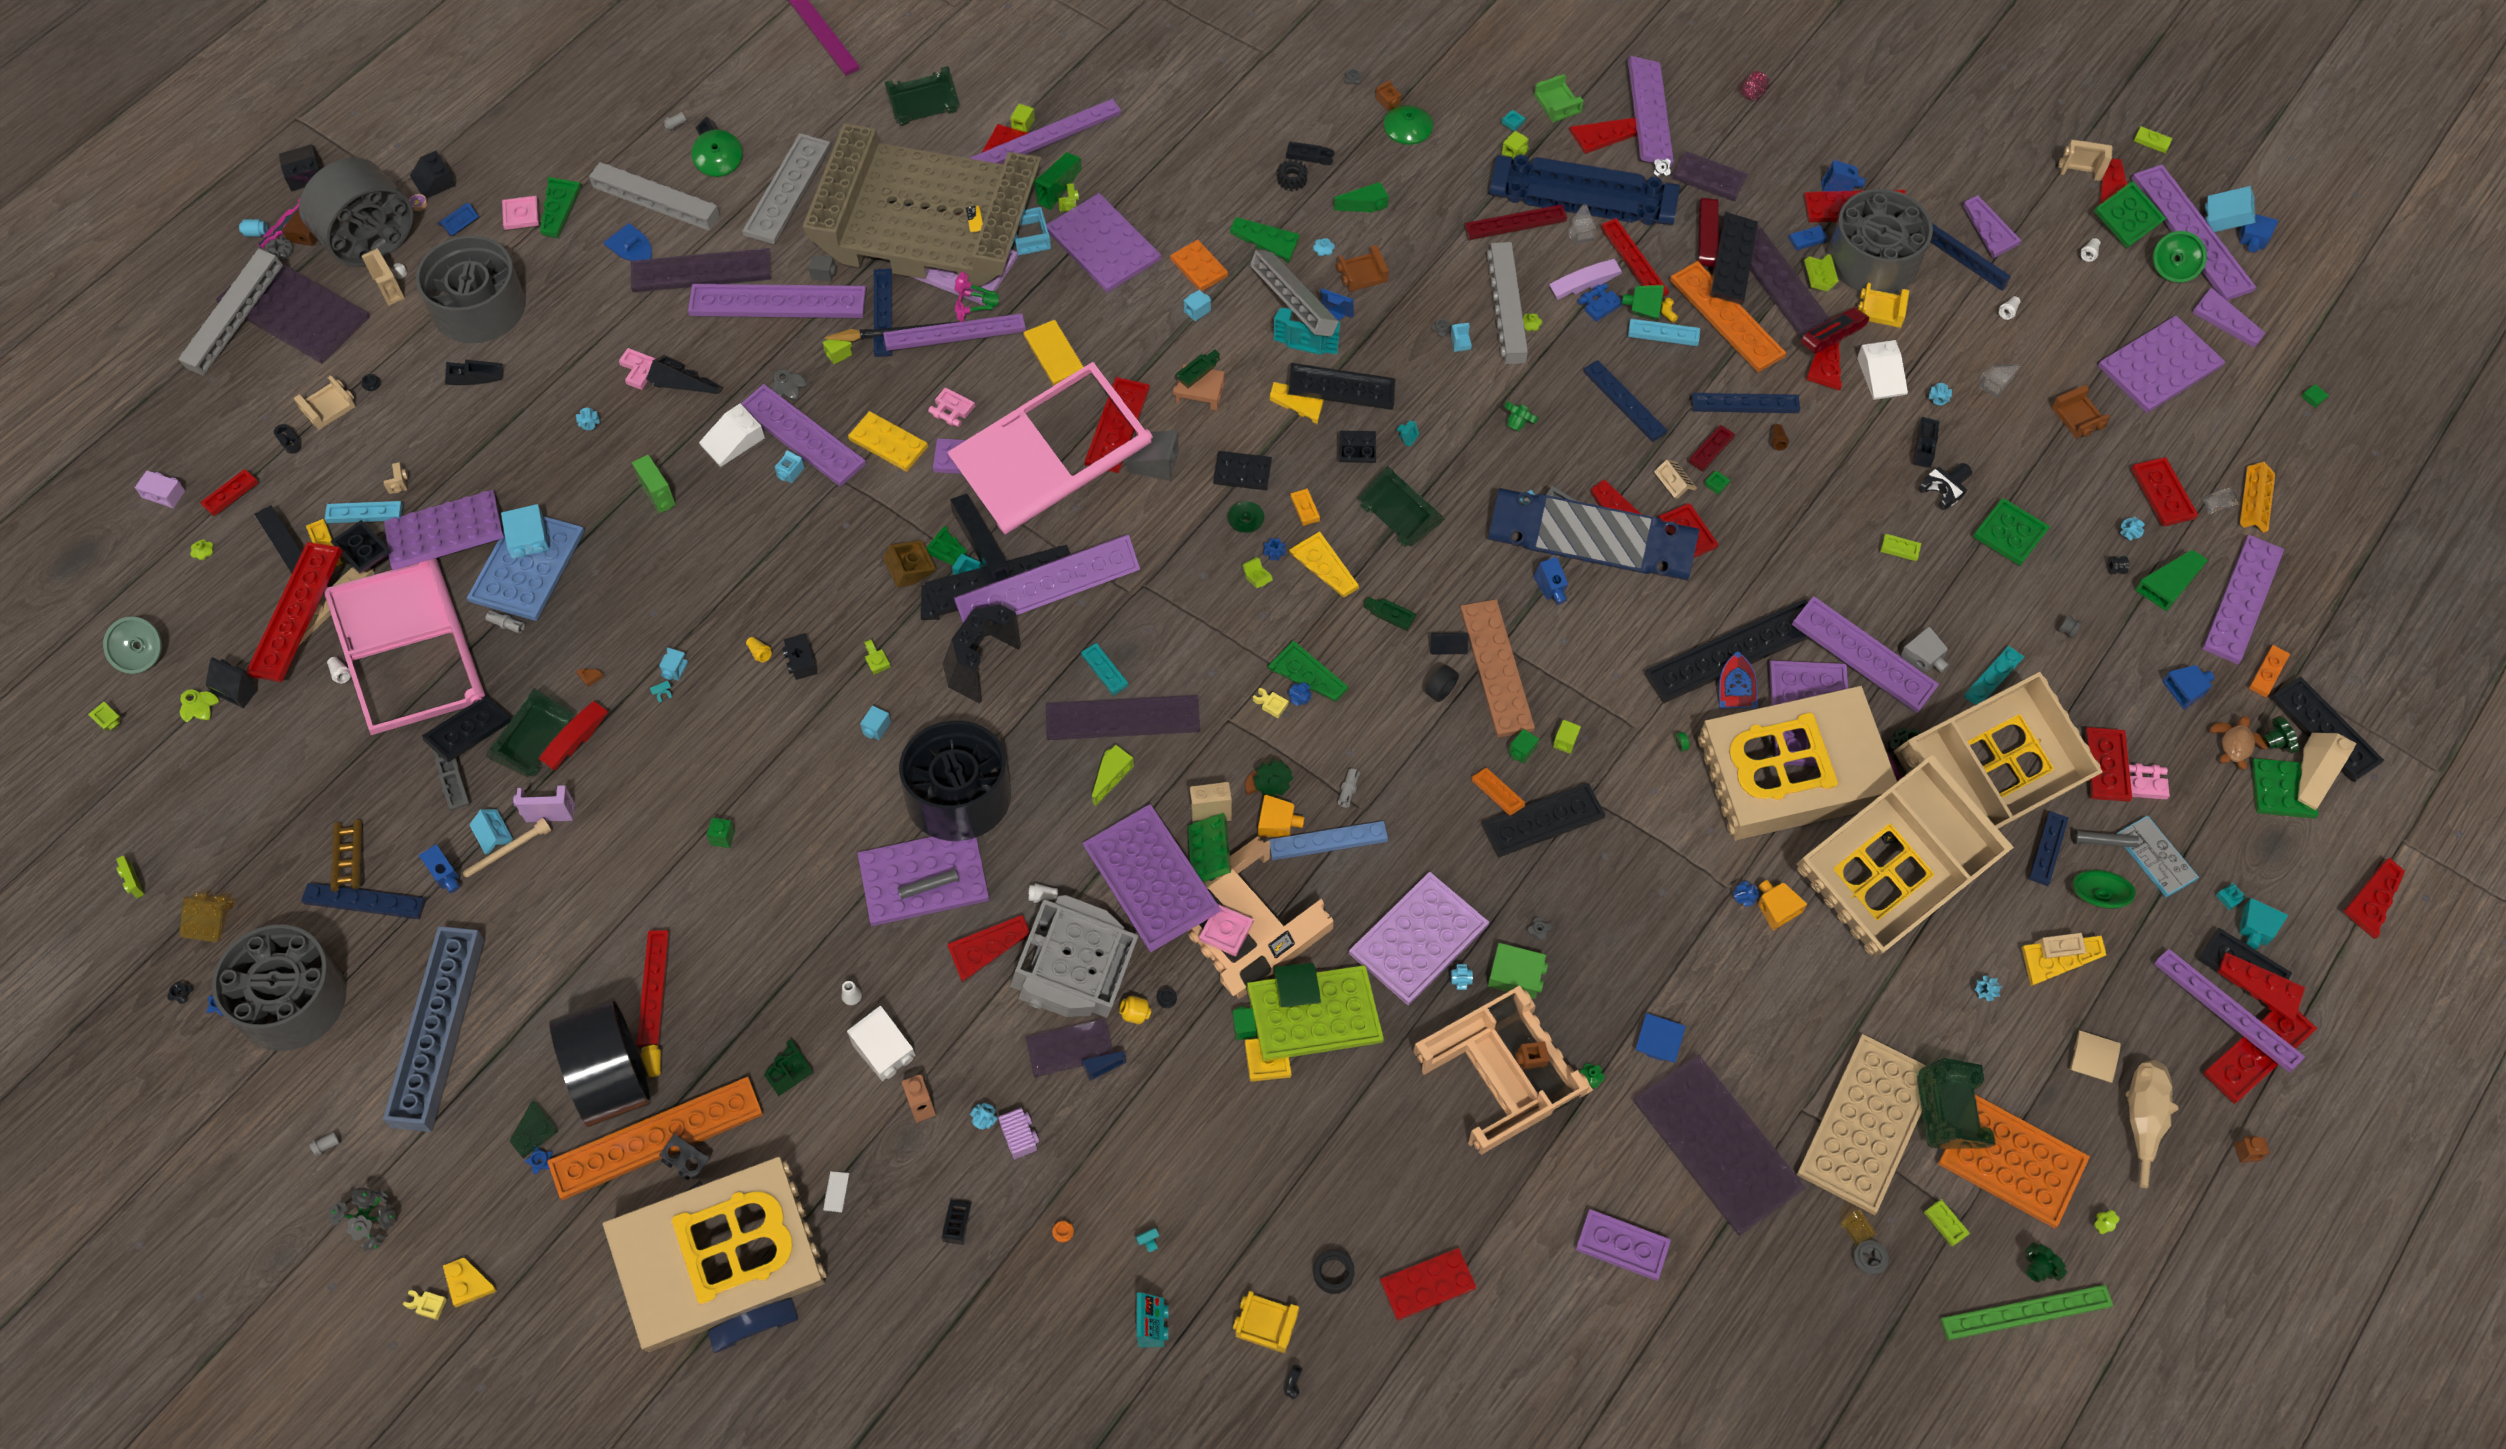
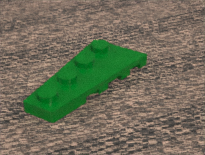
(558, 204)
(1266, 237)
(1302, 667)

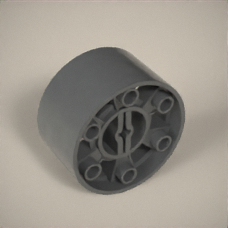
(351, 214)
(1880, 228)
(475, 302)
(272, 976)

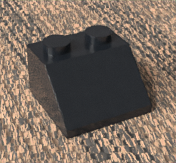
(431, 175)

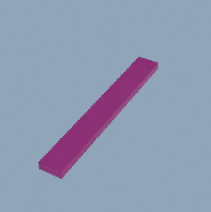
(825, 36)

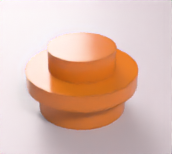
(1062, 1231)

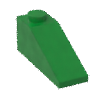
(1366, 199)

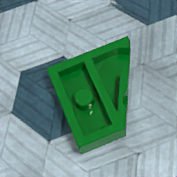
(945, 547)

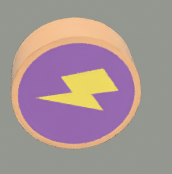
(418, 202)

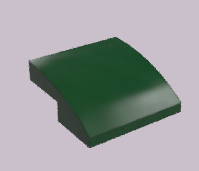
(1297, 985)

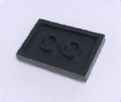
(1242, 470)

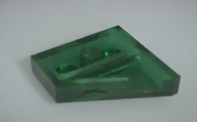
(532, 1131)

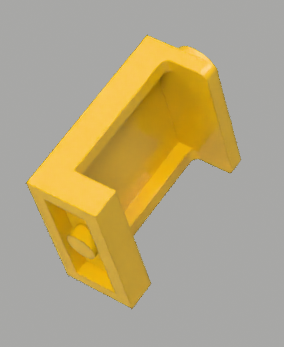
(1883, 306)
(1266, 1322)

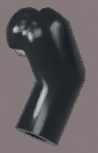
(1292, 1379)

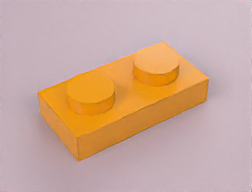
(1305, 507)

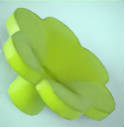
(1531, 322)
(202, 549)
(2106, 1221)

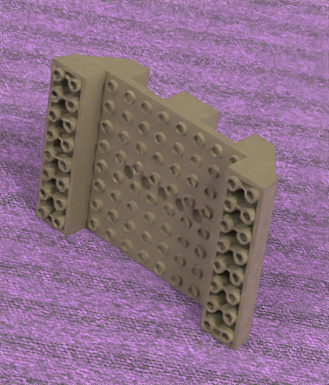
(855, 216)

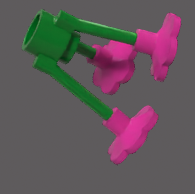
(989, 298)

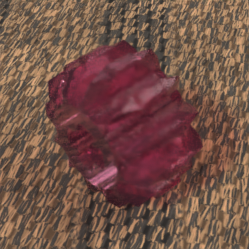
(1755, 85)

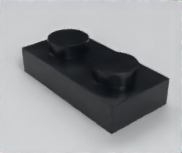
(927, 611)

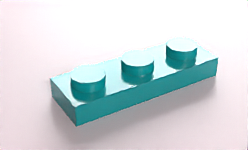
(1104, 669)

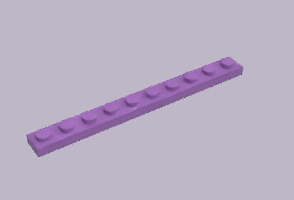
(1052, 132)

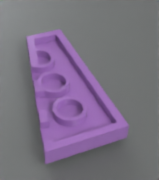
(1992, 230)

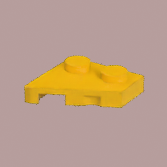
(466, 1282)

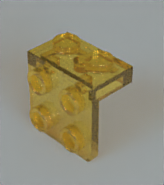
(203, 916)

